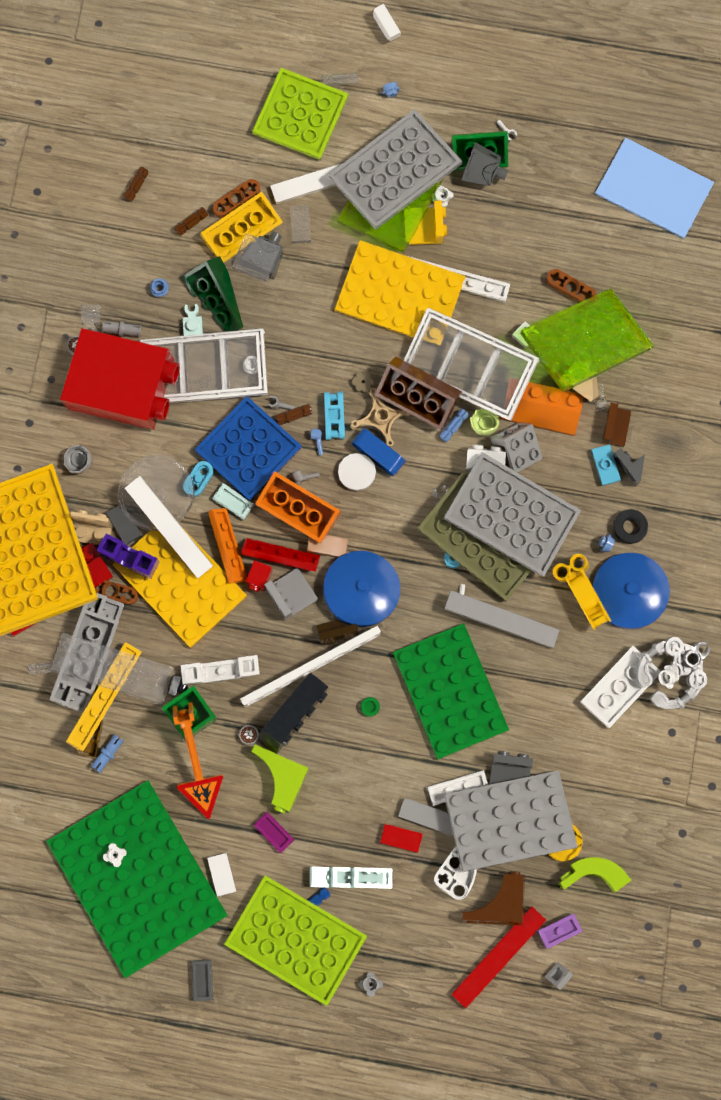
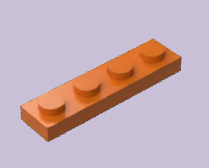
(227, 545)

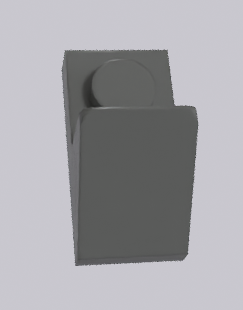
(632, 470)

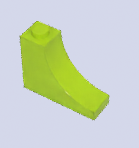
(287, 778)

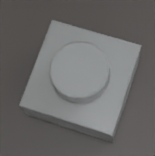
(559, 975)

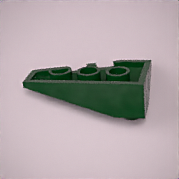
(214, 288)

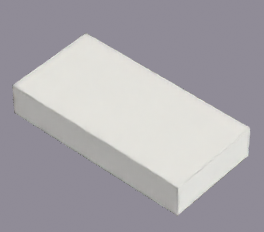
(221, 874)

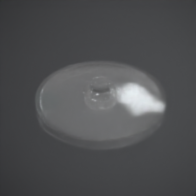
(166, 479)

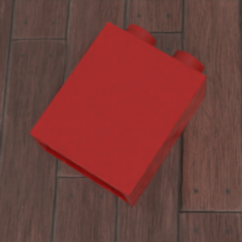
(119, 379)

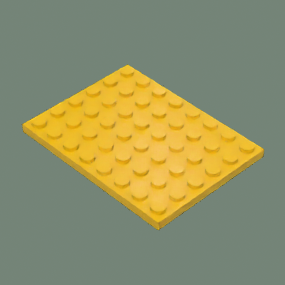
(39, 552)

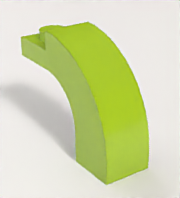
(603, 868)

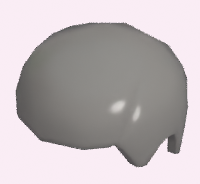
(77, 459)

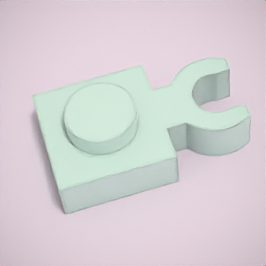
(192, 325)

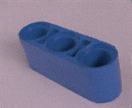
(378, 452)

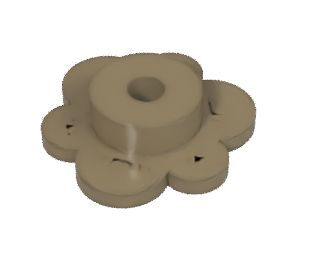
(366, 377)

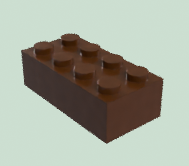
(418, 393)

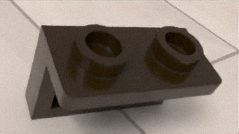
(336, 630)

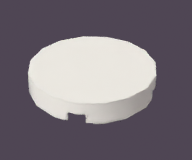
(356, 472)

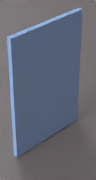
(654, 188)

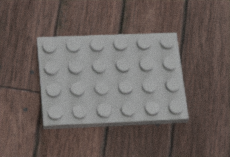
(395, 169)
(512, 514)
(510, 821)

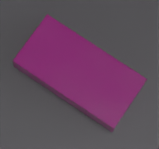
(274, 832)

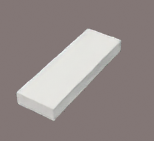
(466, 782)

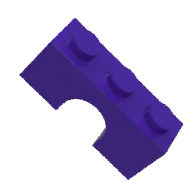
(128, 557)

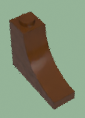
(505, 908)

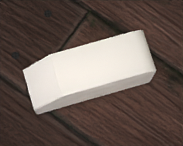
(386, 22)

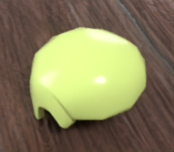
(484, 422)

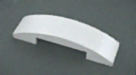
(220, 670)

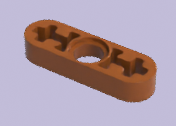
(237, 191)
(573, 295)
(126, 589)

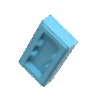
(605, 465)

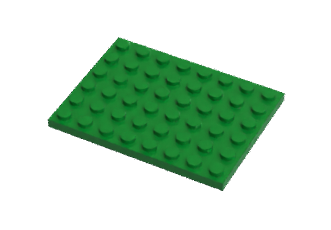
(157, 891)

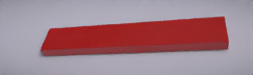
(498, 958)

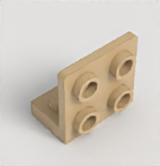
(91, 527)

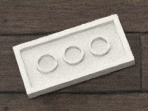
(617, 689)

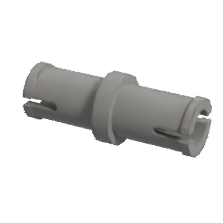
(121, 328)

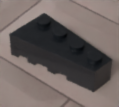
(293, 713)

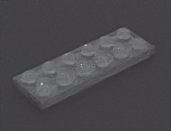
(112, 669)

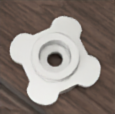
(447, 195)
(664, 679)
(115, 860)

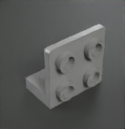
(520, 445)
(291, 593)

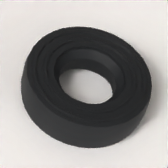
(639, 518)

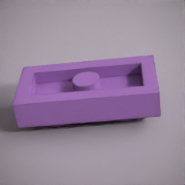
(560, 931)

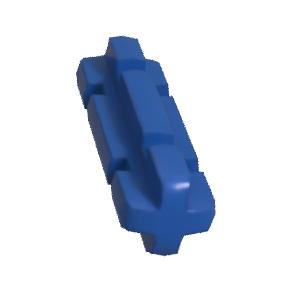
(317, 898)

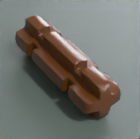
(136, 183)
(191, 221)
(294, 414)

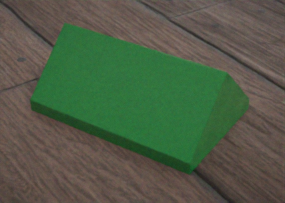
(494, 141)

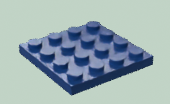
(248, 448)

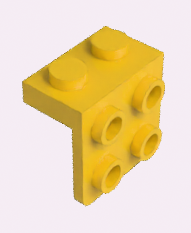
(431, 227)

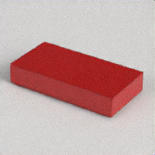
(401, 838)

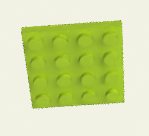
(300, 113)

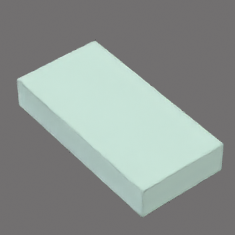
(233, 501)

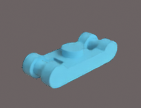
(334, 415)

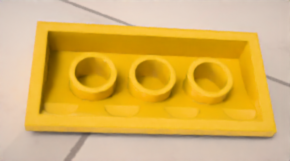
(253, 217)

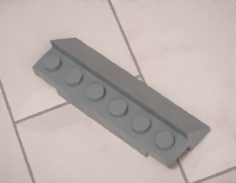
(96, 624)

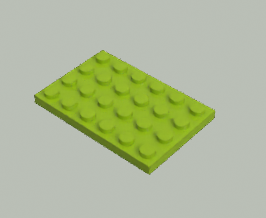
(295, 940)

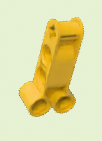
(583, 590)

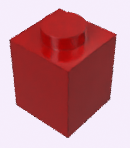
(258, 576)

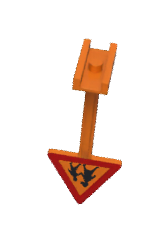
(201, 791)

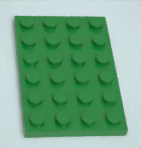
(450, 691)

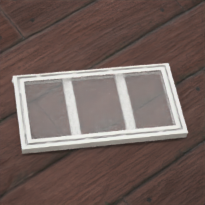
(473, 362)
(216, 365)

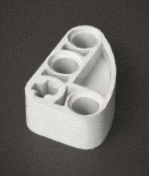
(455, 877)

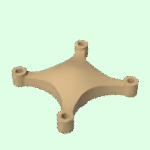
(380, 418)

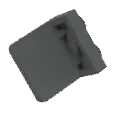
(509, 767)

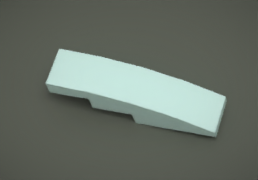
(351, 877)

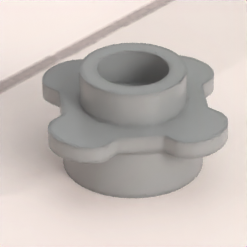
(377, 984)

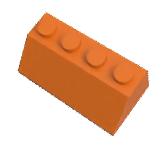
(549, 409)
(298, 507)

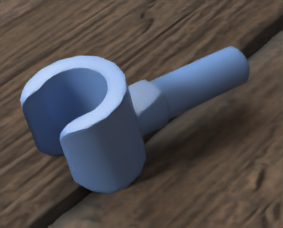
(316, 434)

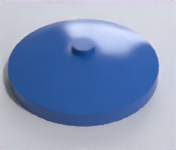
(361, 588)
(632, 590)

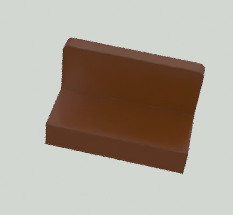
(616, 426)

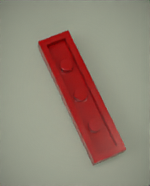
(280, 554)

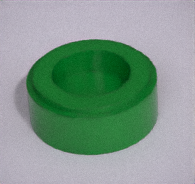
(370, 707)

